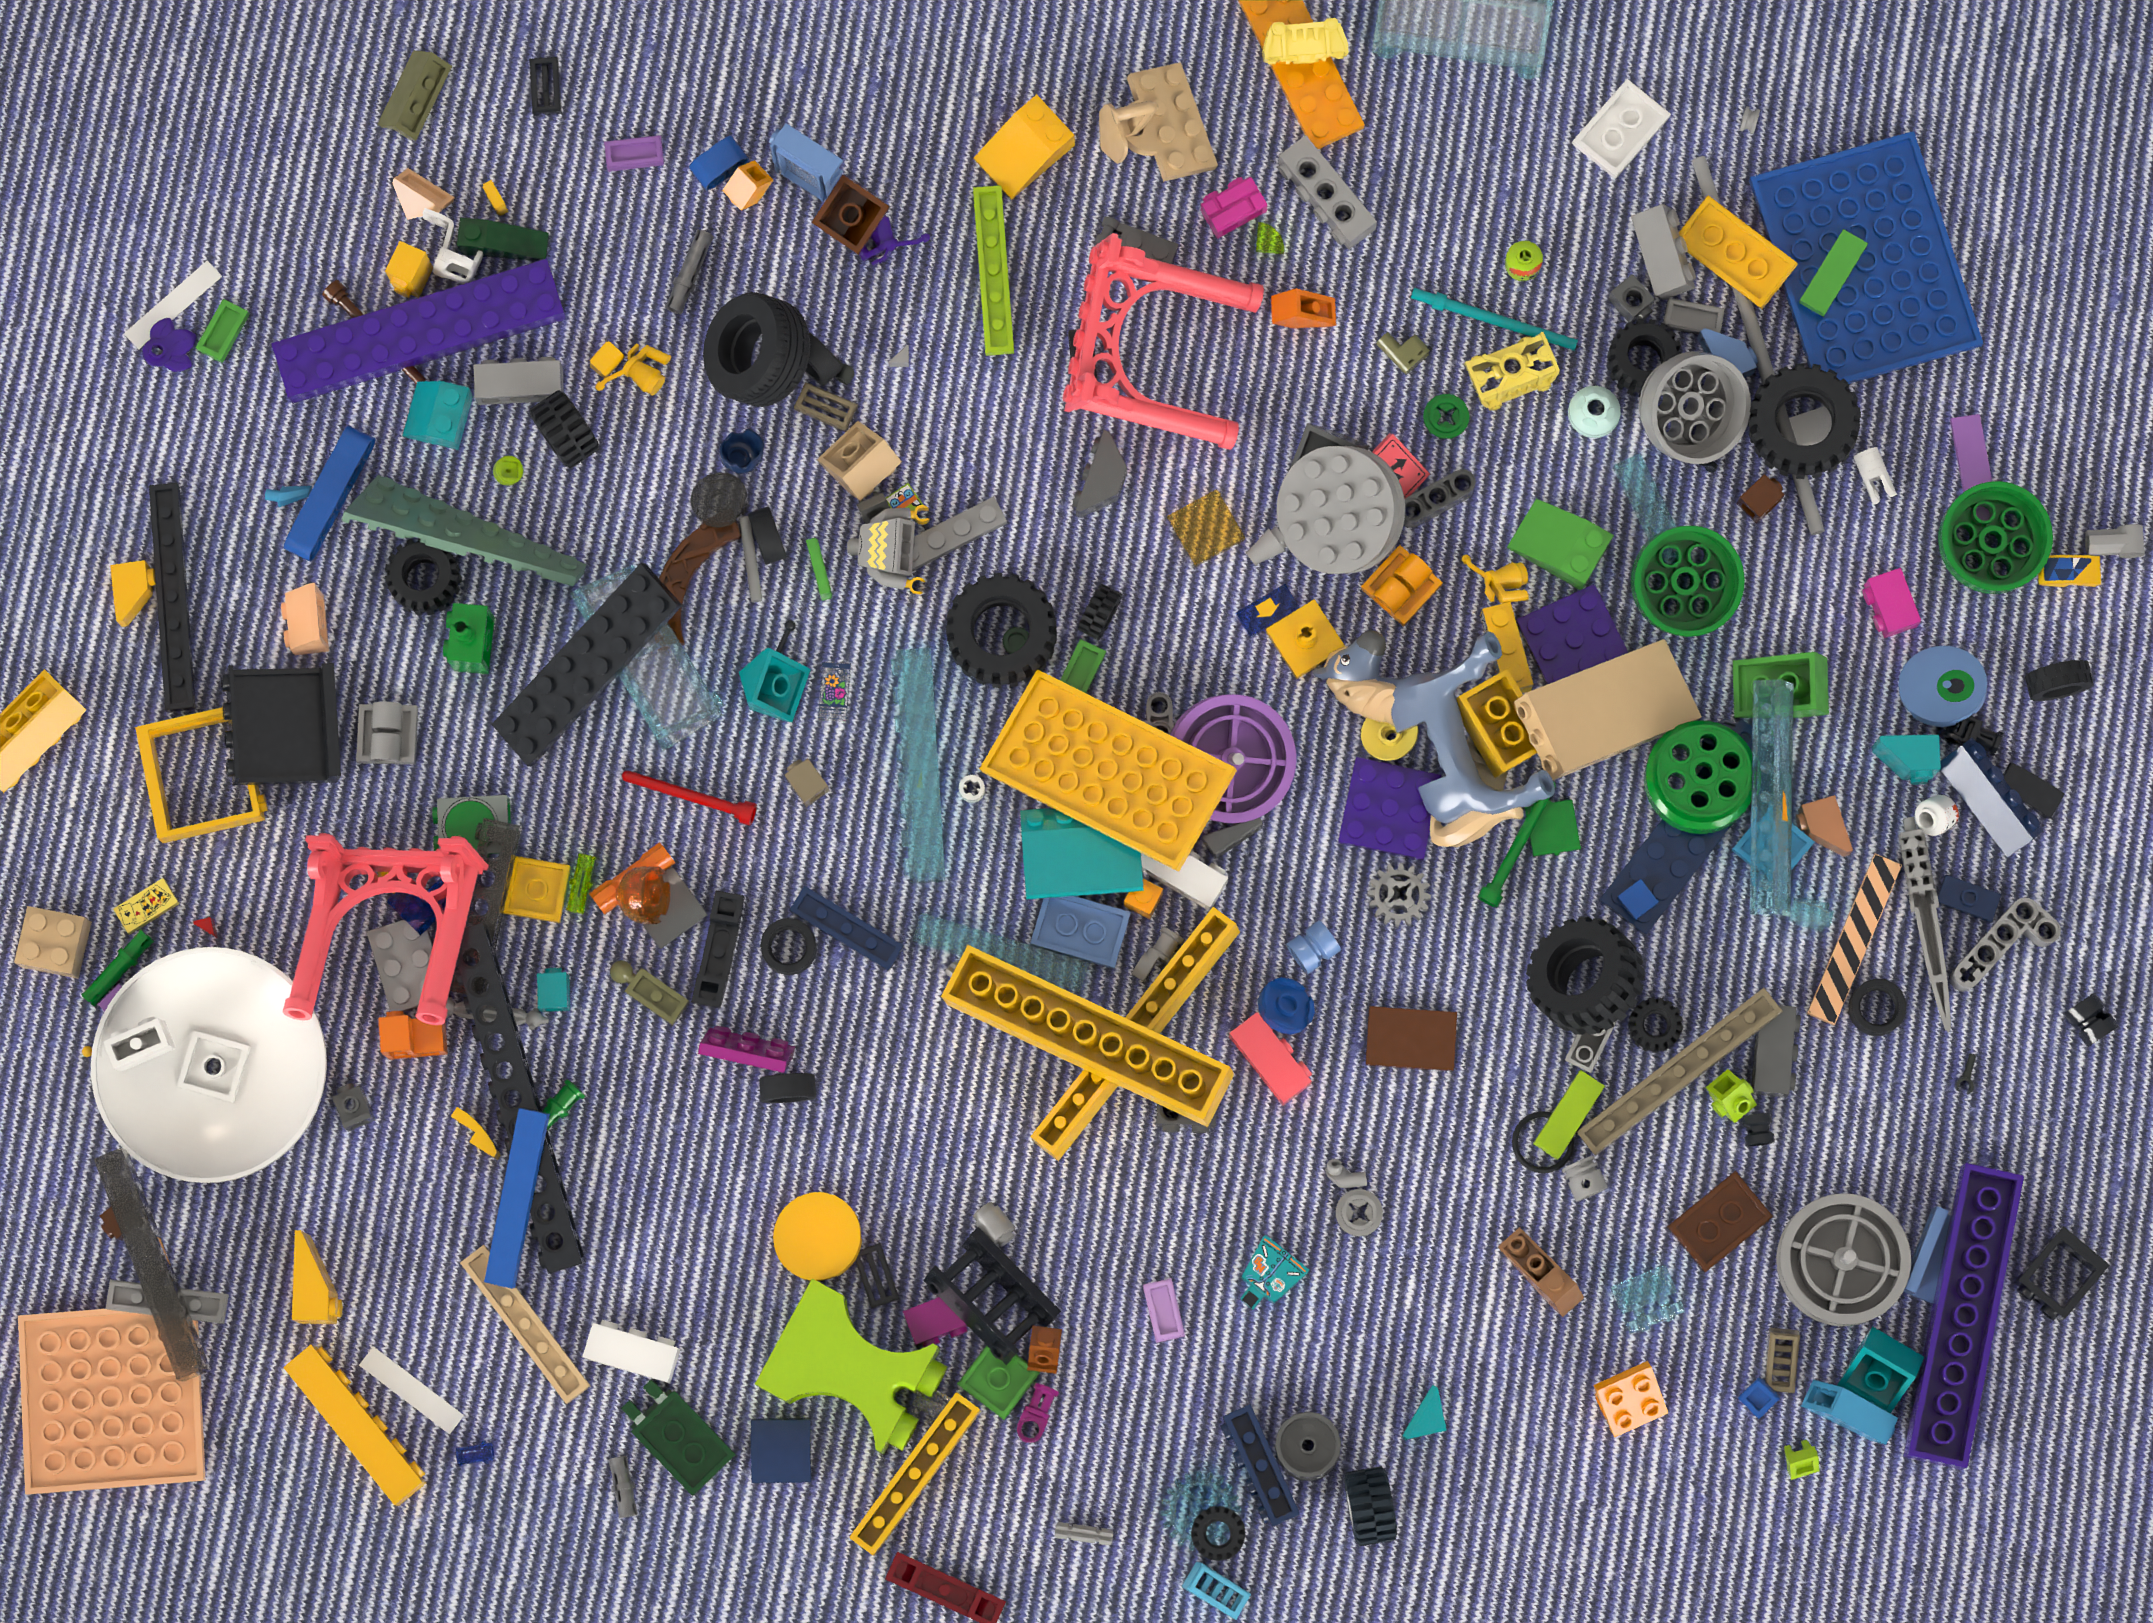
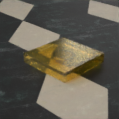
(1206, 528)

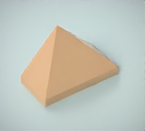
(419, 193)

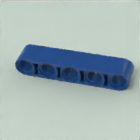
(329, 493)

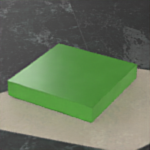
(998, 1384)

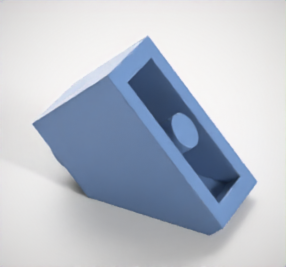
(1729, 349)

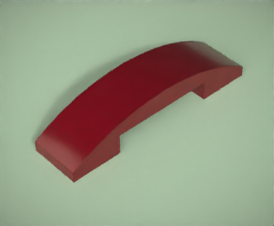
(944, 1589)

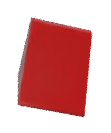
(207, 925)

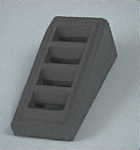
(1227, 838)

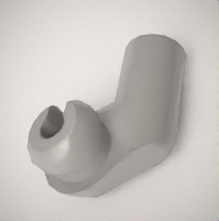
(1342, 1177)

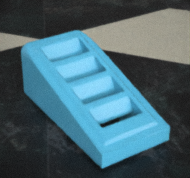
(1195, 1575)

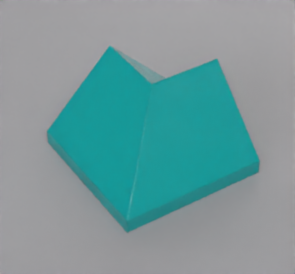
(774, 684)

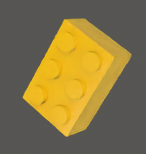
(1494, 725)

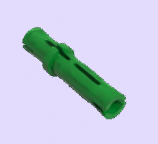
(118, 967)

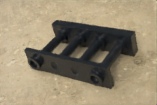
(1010, 1277)

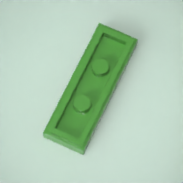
(1833, 272)

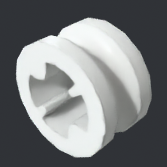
(974, 780)

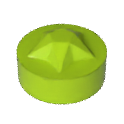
(508, 470)

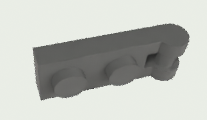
(1152, 245)

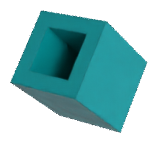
(553, 990)

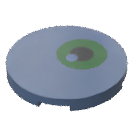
(1942, 685)

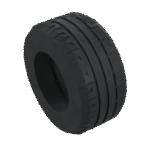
(731, 344)

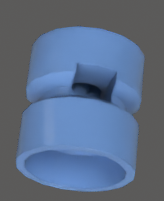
(1312, 947)

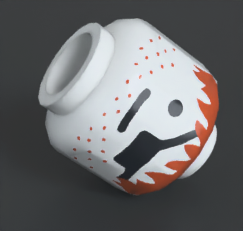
(1936, 815)

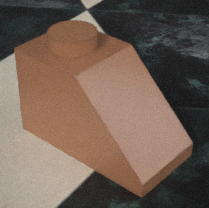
(1825, 825)

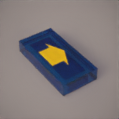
(1267, 610)

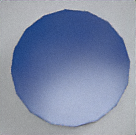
(1286, 1006)

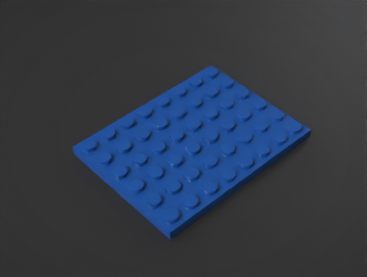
(1906, 288)

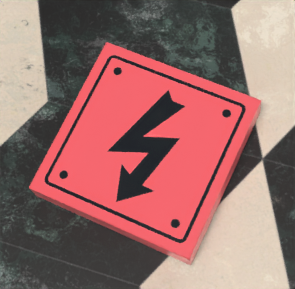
(1403, 463)

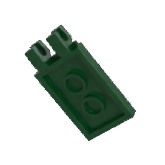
(678, 1438)

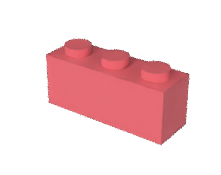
(1271, 1058)

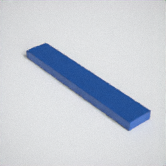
(516, 1198)

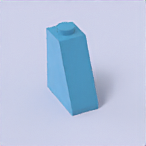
(1850, 1411)

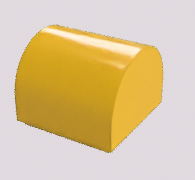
(606, 359)

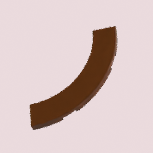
(687, 560)

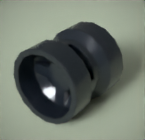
(1758, 1129)

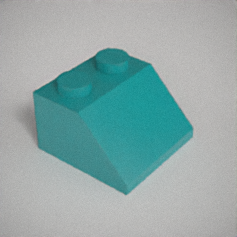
(438, 413)
(1910, 756)
(1881, 1370)

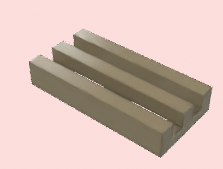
(820, 416)

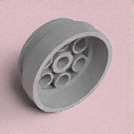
(1715, 431)

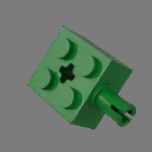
(469, 638)

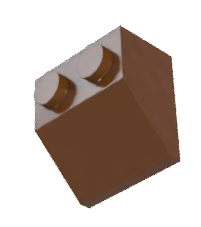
(851, 214)

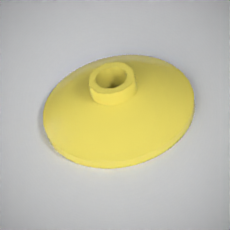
(1375, 741)

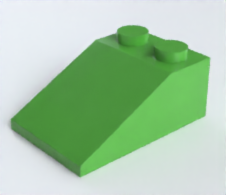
(1560, 543)
(1805, 670)

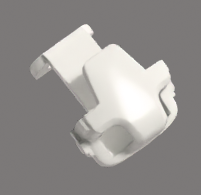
(448, 260)

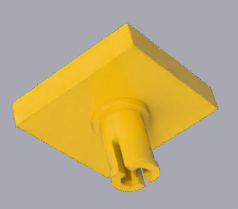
(1304, 638)

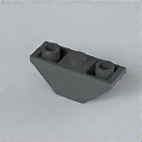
(1102, 478)

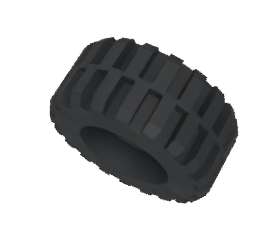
(1811, 384)
(1001, 592)
(1607, 998)

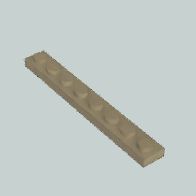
(1679, 1071)

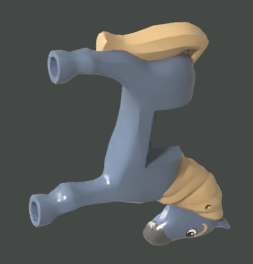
(1429, 697)

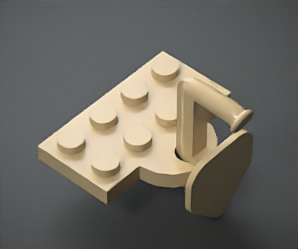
(1166, 122)

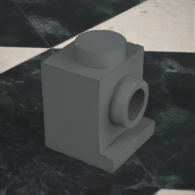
(360, 1114)

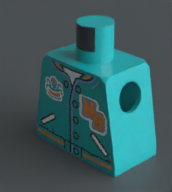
(1270, 1273)

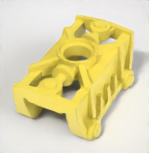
(1304, 42)
(1513, 384)

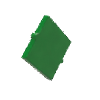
(1555, 829)

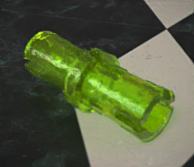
(575, 903)

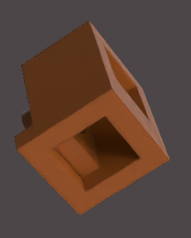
(1044, 1349)

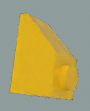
(131, 589)

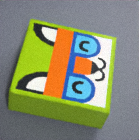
(904, 498)

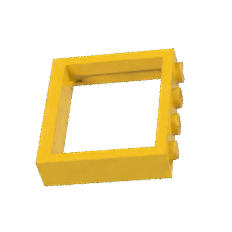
(155, 787)

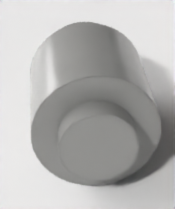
(994, 1224)

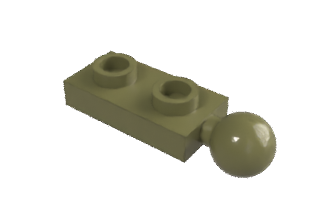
(650, 991)

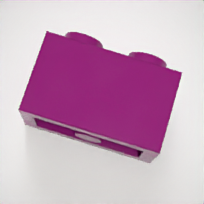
(932, 1321)

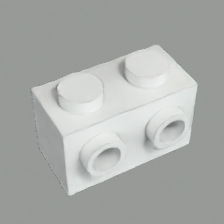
(139, 1044)

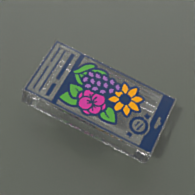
(834, 691)

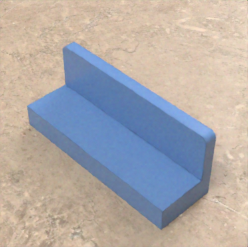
(1928, 1256)

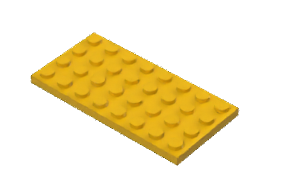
(1108, 770)

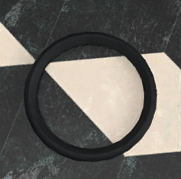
(1520, 1158)

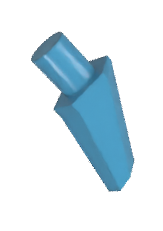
(287, 494)

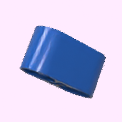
(718, 163)

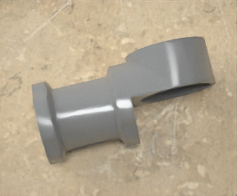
(1161, 951)

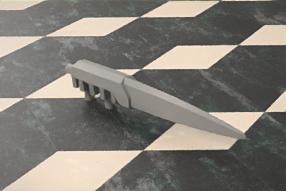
(1923, 902)

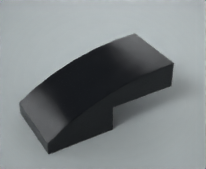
(2033, 790)

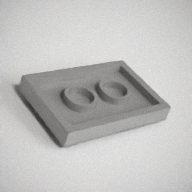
(401, 962)

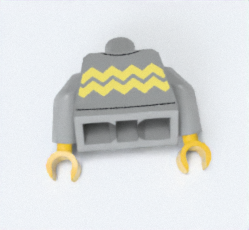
(887, 546)

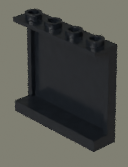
(281, 725)

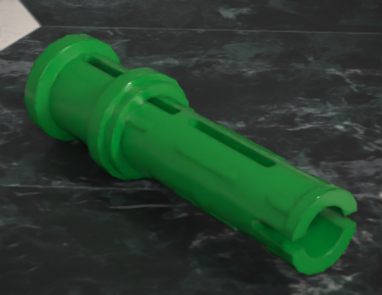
(562, 1102)

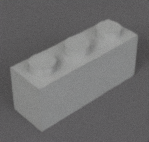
(1664, 251)
(517, 380)

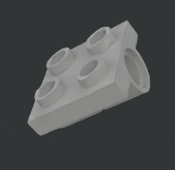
(387, 733)

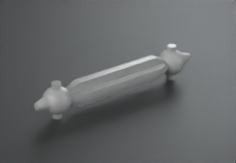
(532, 1018)

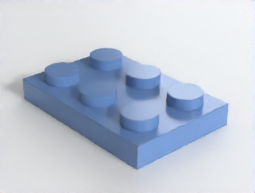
(1081, 929)

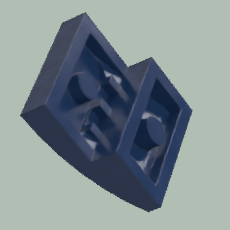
(781, 1450)

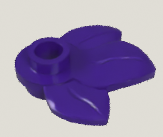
(173, 346)

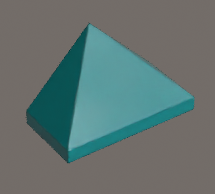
(1428, 1417)

